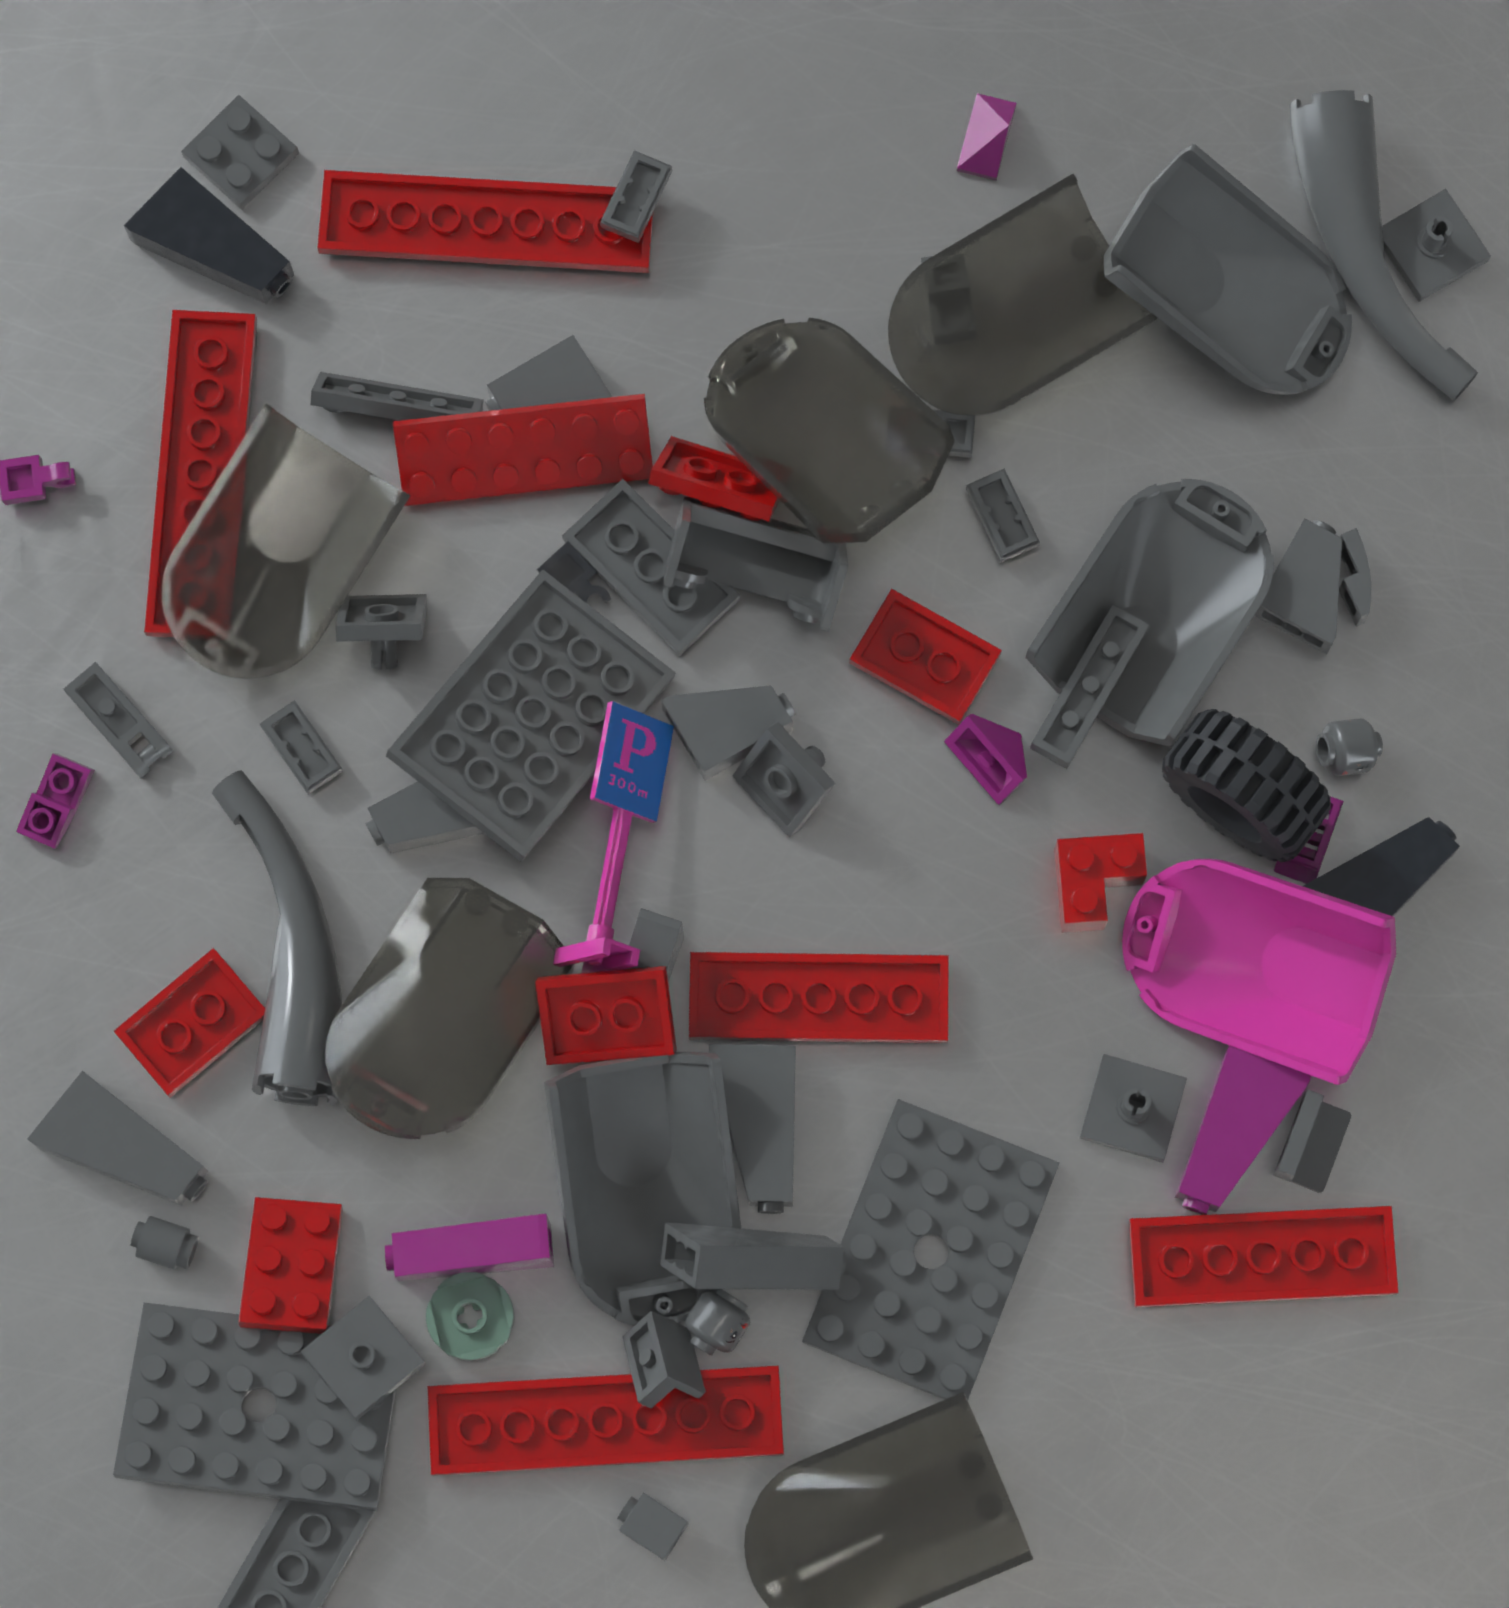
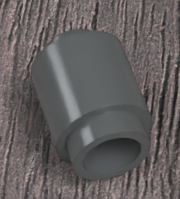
(164, 1243)

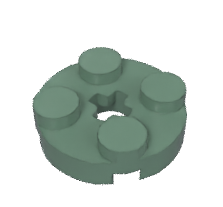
(449, 1303)

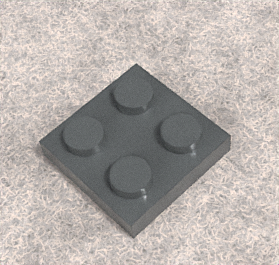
(240, 152)

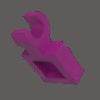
(26, 478)

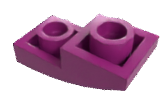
(55, 801)

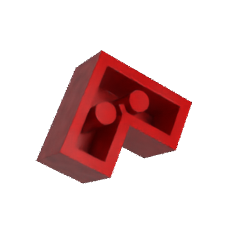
(1087, 868)

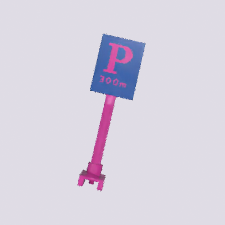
(631, 782)

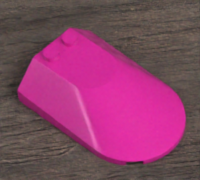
(1261, 964)

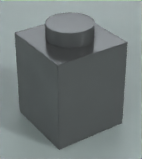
(651, 1525)

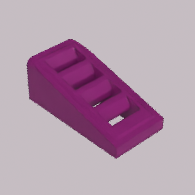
(1309, 861)

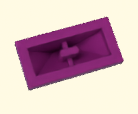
(986, 137)
(990, 754)

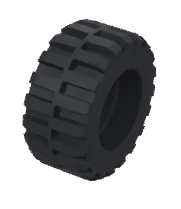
(1246, 785)

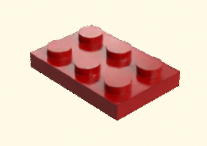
(712, 478)
(925, 656)
(606, 1015)
(191, 1022)
(290, 1265)

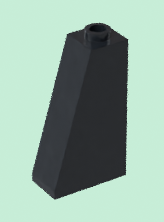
(207, 237)
(1392, 870)

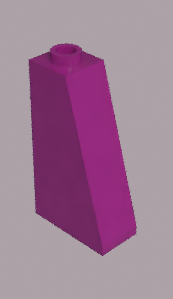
(1239, 1119)
(472, 1247)

